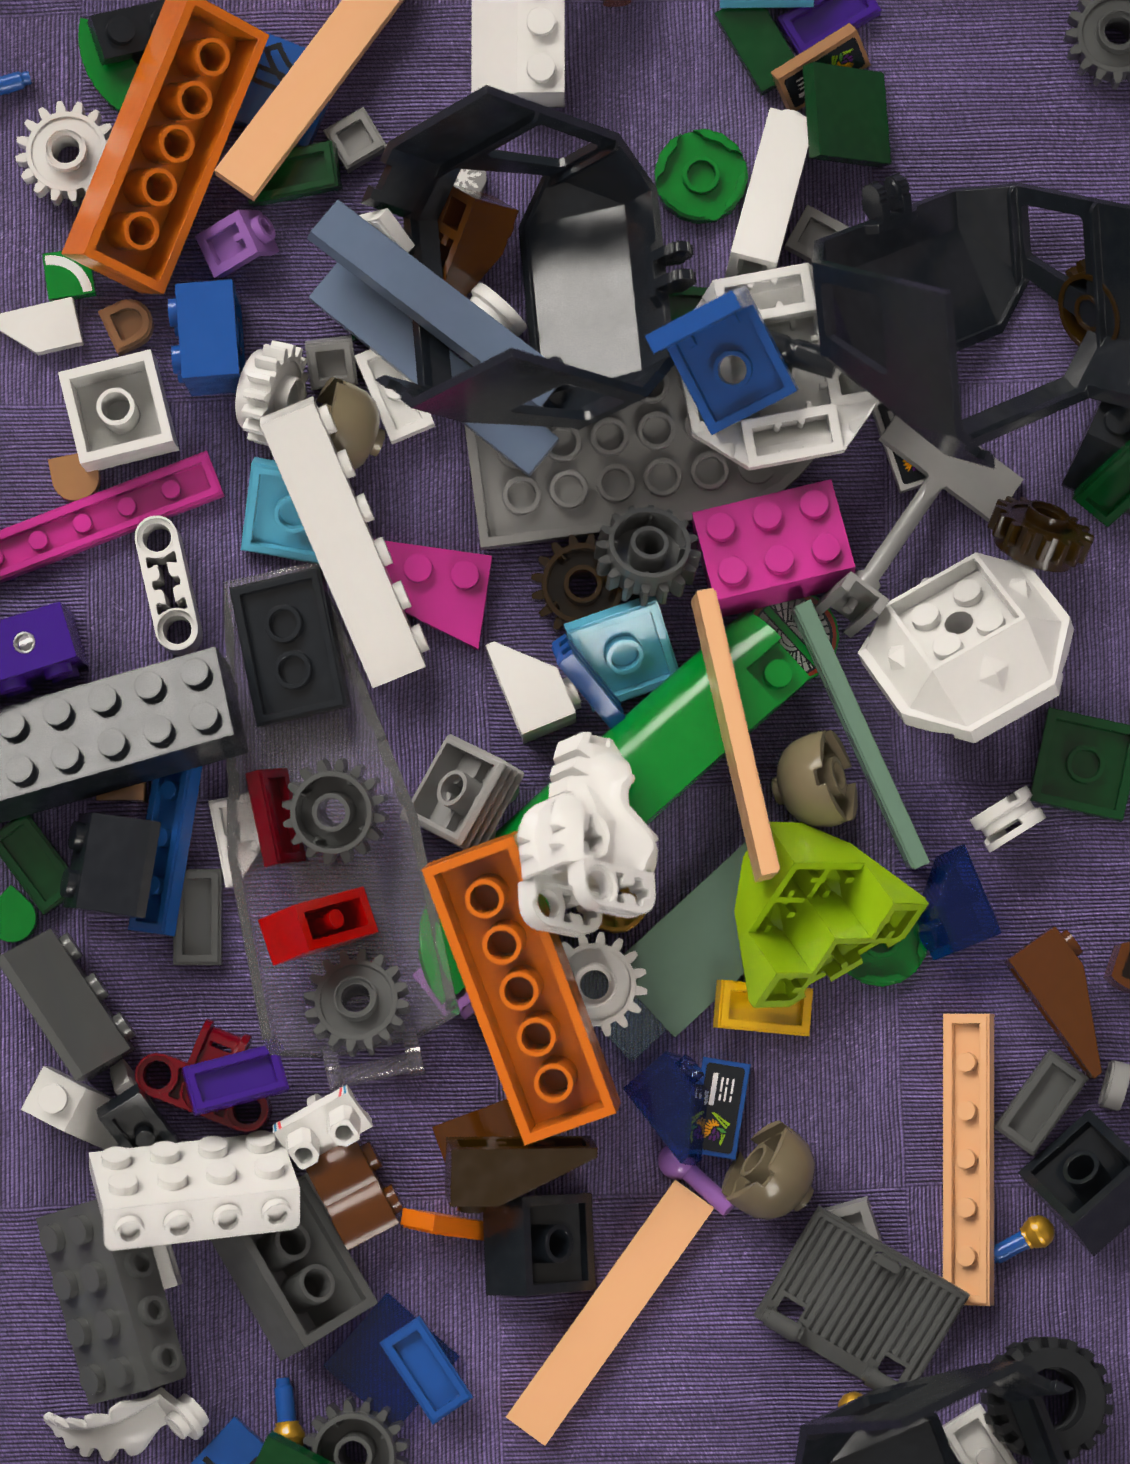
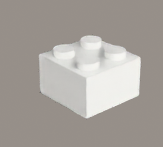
(118, 411)

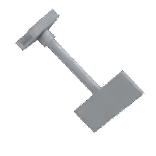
(972, 484)

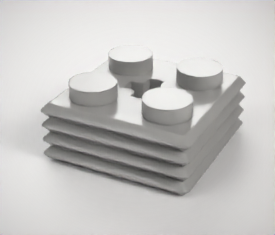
(465, 793)

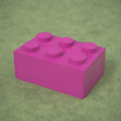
(773, 547)

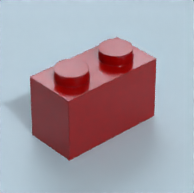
(318, 925)

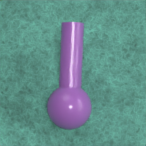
(695, 1178)

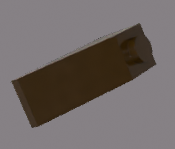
(499, 1169)

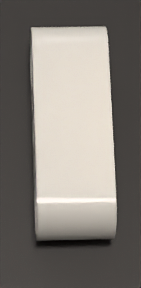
(154, 578)

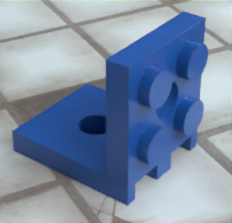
(709, 335)

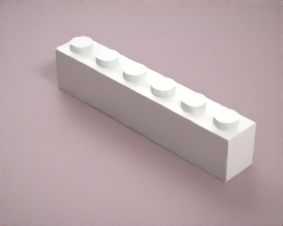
(343, 541)

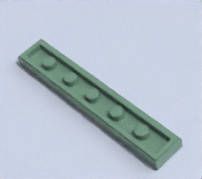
(859, 735)

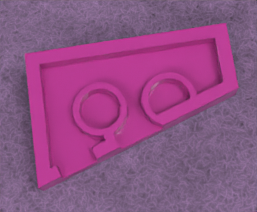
(444, 588)

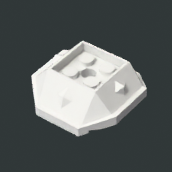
(806, 424)
(970, 648)

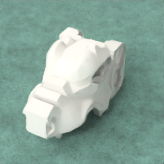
(586, 842)

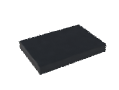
(290, 647)

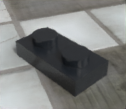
(124, 31)
(135, 1120)

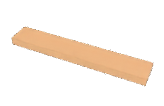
(303, 93)
(735, 735)
(969, 1155)
(609, 1312)

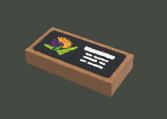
(839, 49)

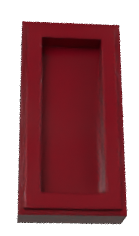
(267, 792)

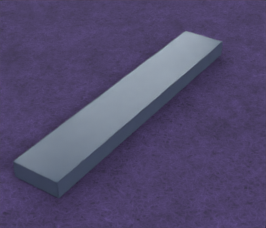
(414, 288)
(391, 337)

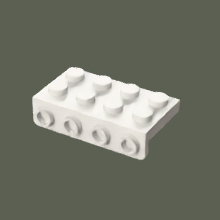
(195, 1190)

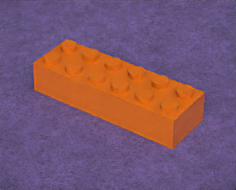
(165, 144)
(521, 992)

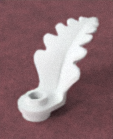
(130, 1424)

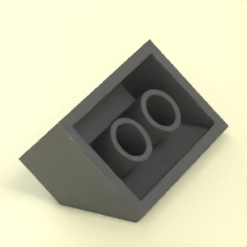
(68, 1004)
(297, 1279)

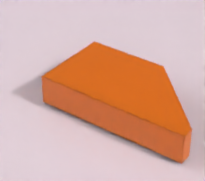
(442, 1224)

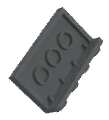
(110, 1307)

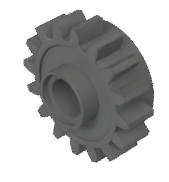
(1092, 48)
(650, 531)
(309, 811)
(354, 978)
(358, 1425)

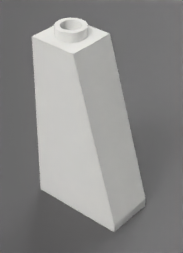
(770, 194)

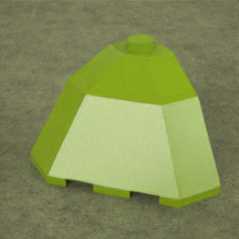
(815, 913)

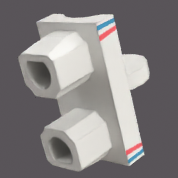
(322, 1126)

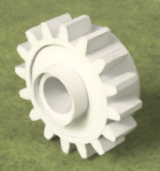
(46, 142)
(268, 383)
(621, 979)

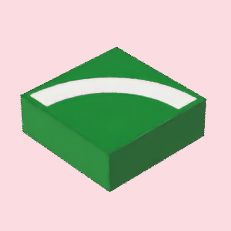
(67, 278)

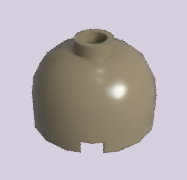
(355, 419)
(814, 781)
(773, 1176)

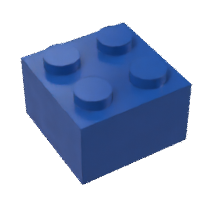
(210, 336)

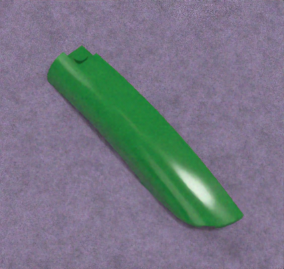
(676, 730)

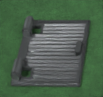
(860, 1301)

